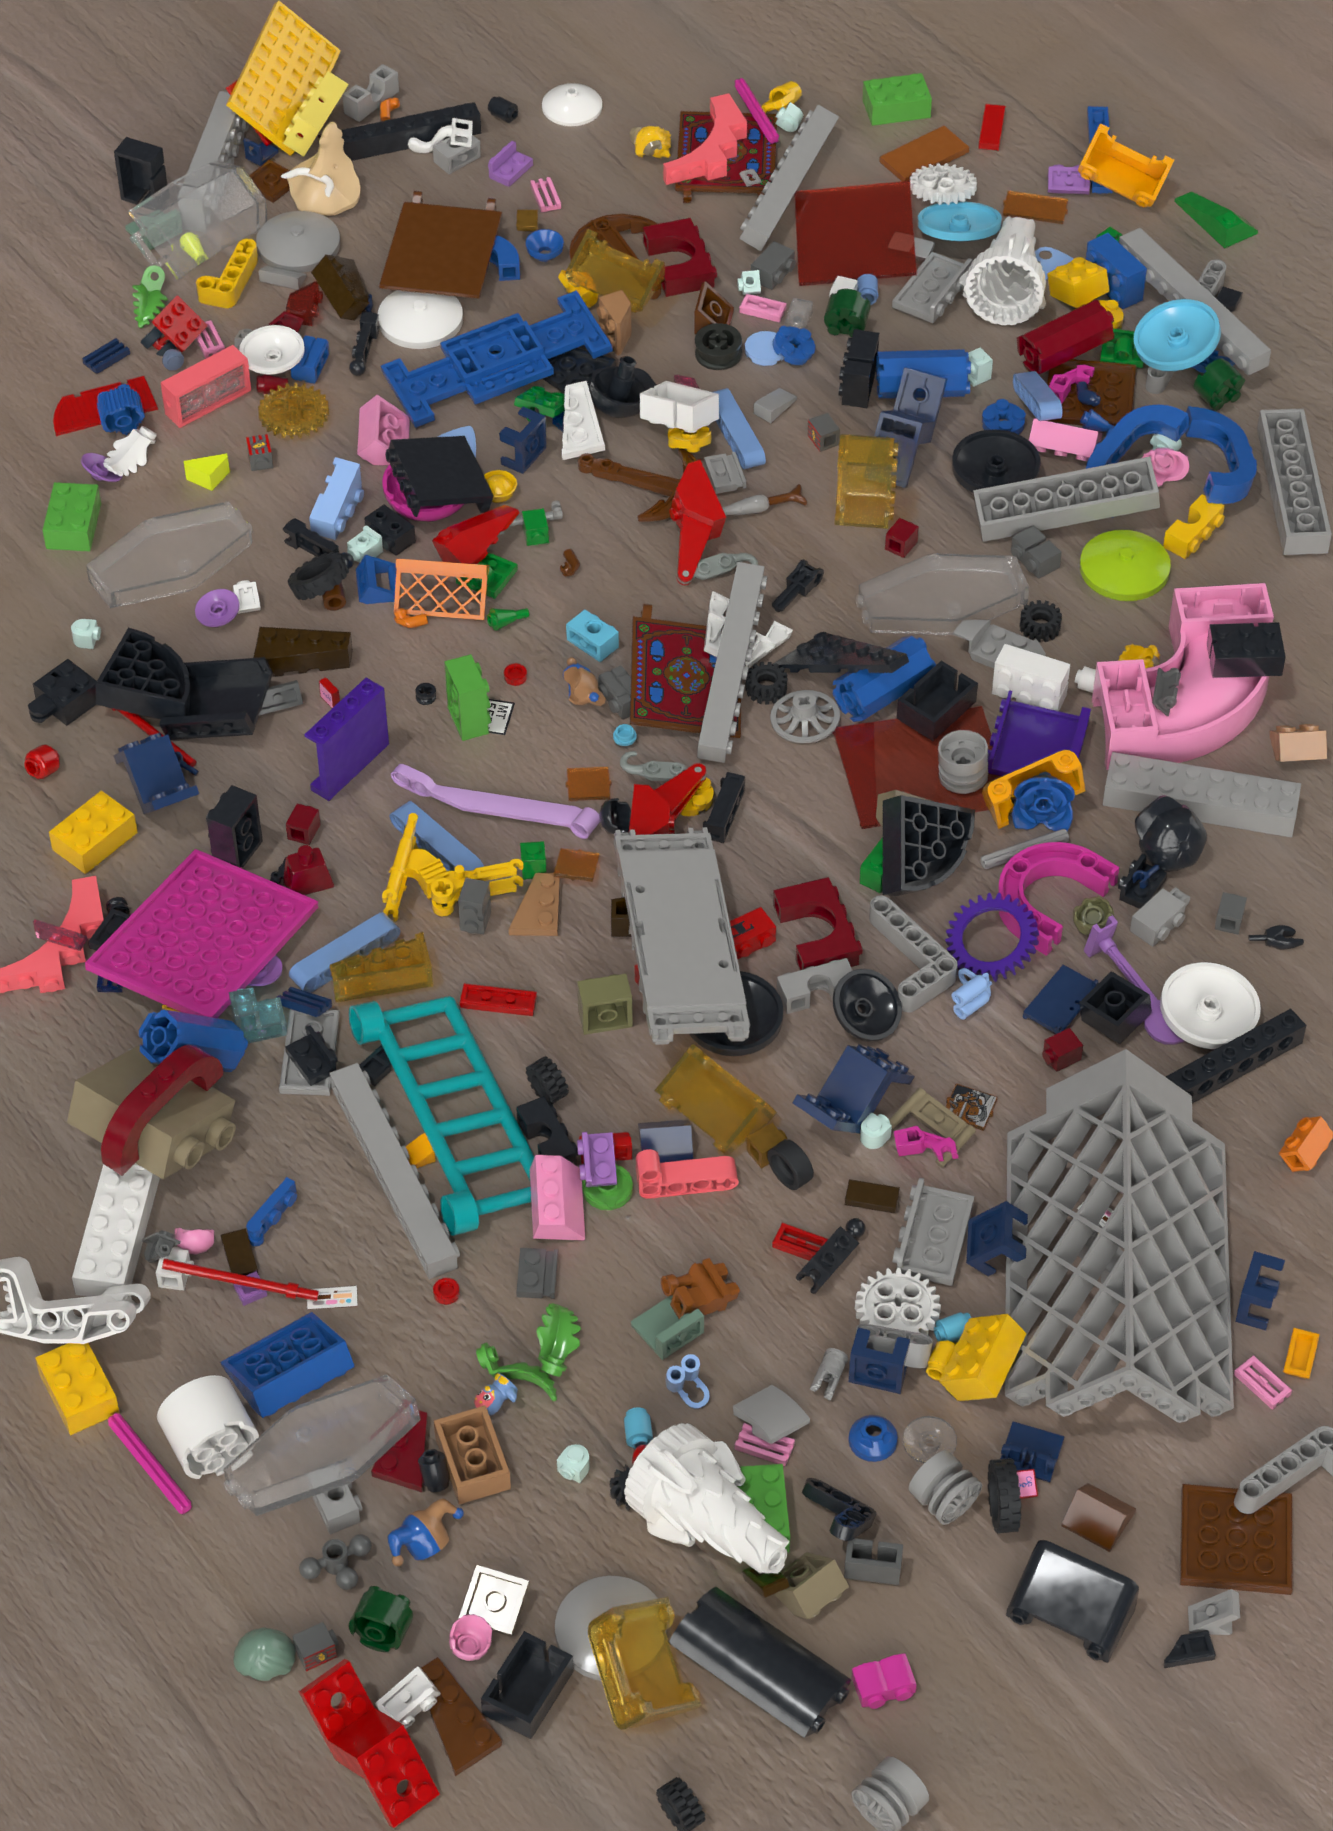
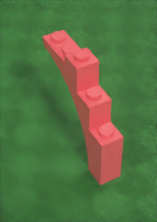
(712, 155)
(45, 965)

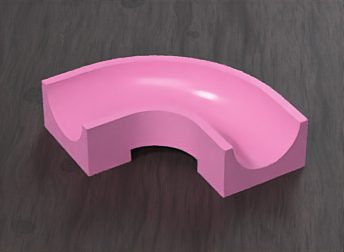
(1207, 708)

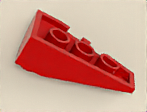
(469, 539)

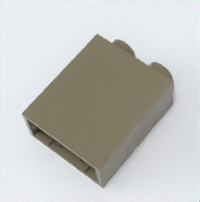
(175, 1136)

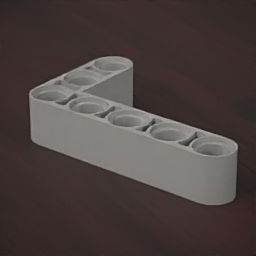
(936, 965)
(1286, 1470)

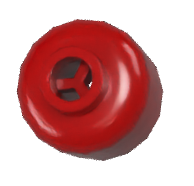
(42, 761)

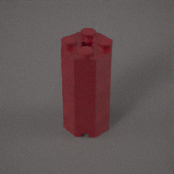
(1066, 337)

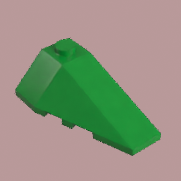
(1216, 220)

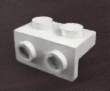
(409, 1698)

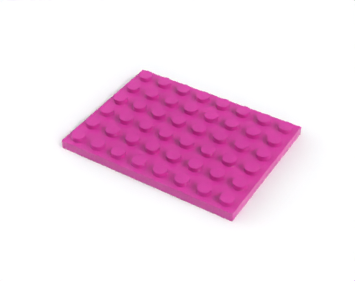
(201, 935)

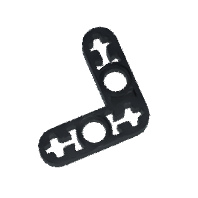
(852, 1515)

